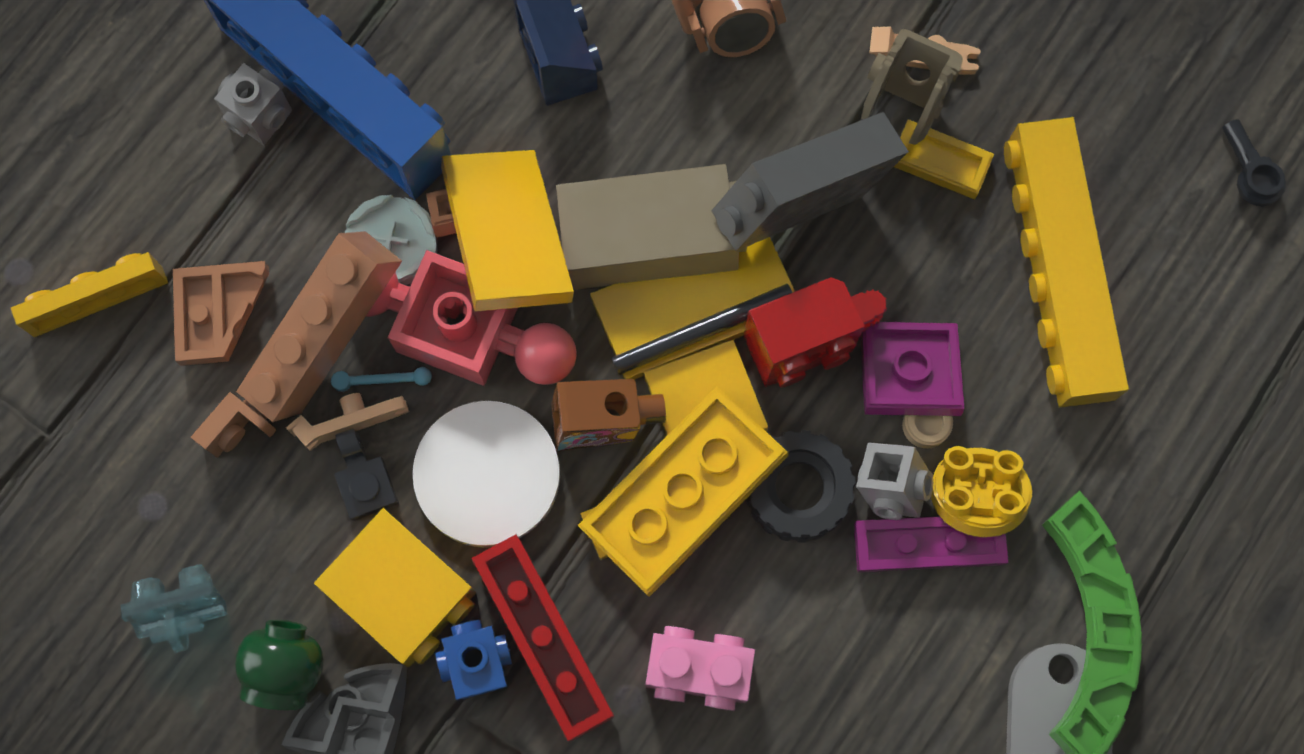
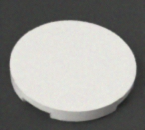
(486, 473)

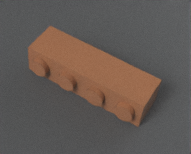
(319, 325)

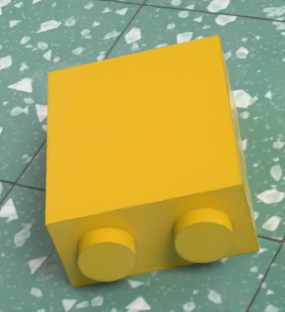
(397, 589)

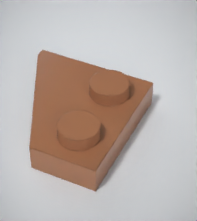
(213, 309)

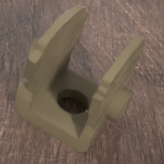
(891, 75)

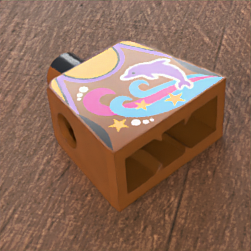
(583, 417)

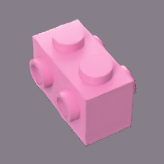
(700, 668)

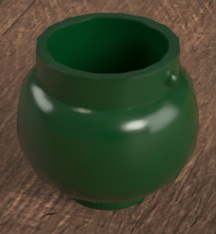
(278, 666)

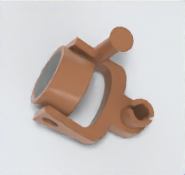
(730, 26)

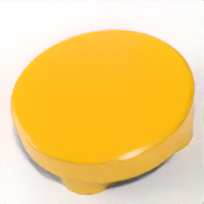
(981, 491)

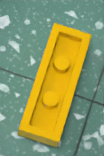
(89, 294)

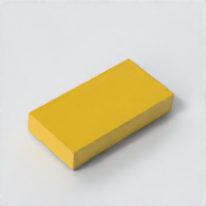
(945, 161)

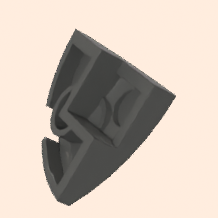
(353, 717)

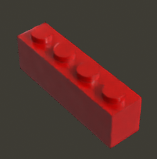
(543, 638)

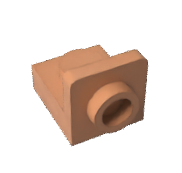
(226, 425)

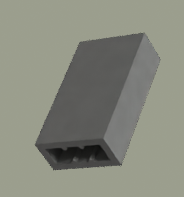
(808, 180)

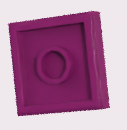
(912, 369)

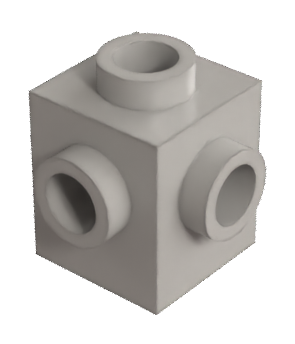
(253, 103)
(894, 480)

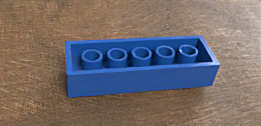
(340, 86)

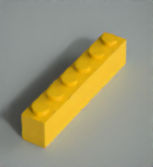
(1065, 263)

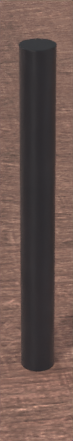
(694, 332)

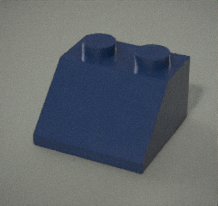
(558, 48)

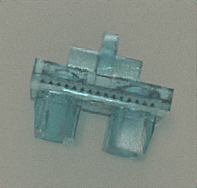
(176, 612)

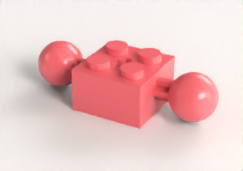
(469, 348)

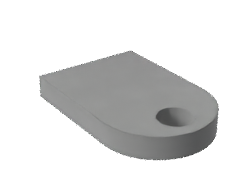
(1039, 701)

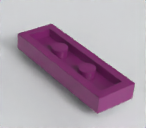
(922, 545)

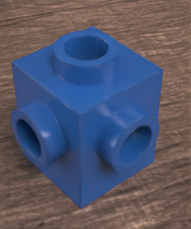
(473, 680)

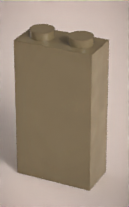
(644, 227)

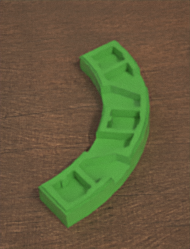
(1111, 626)

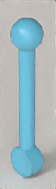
(342, 381)

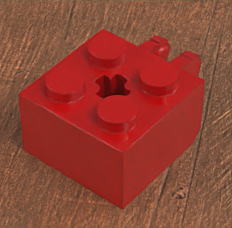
(809, 330)

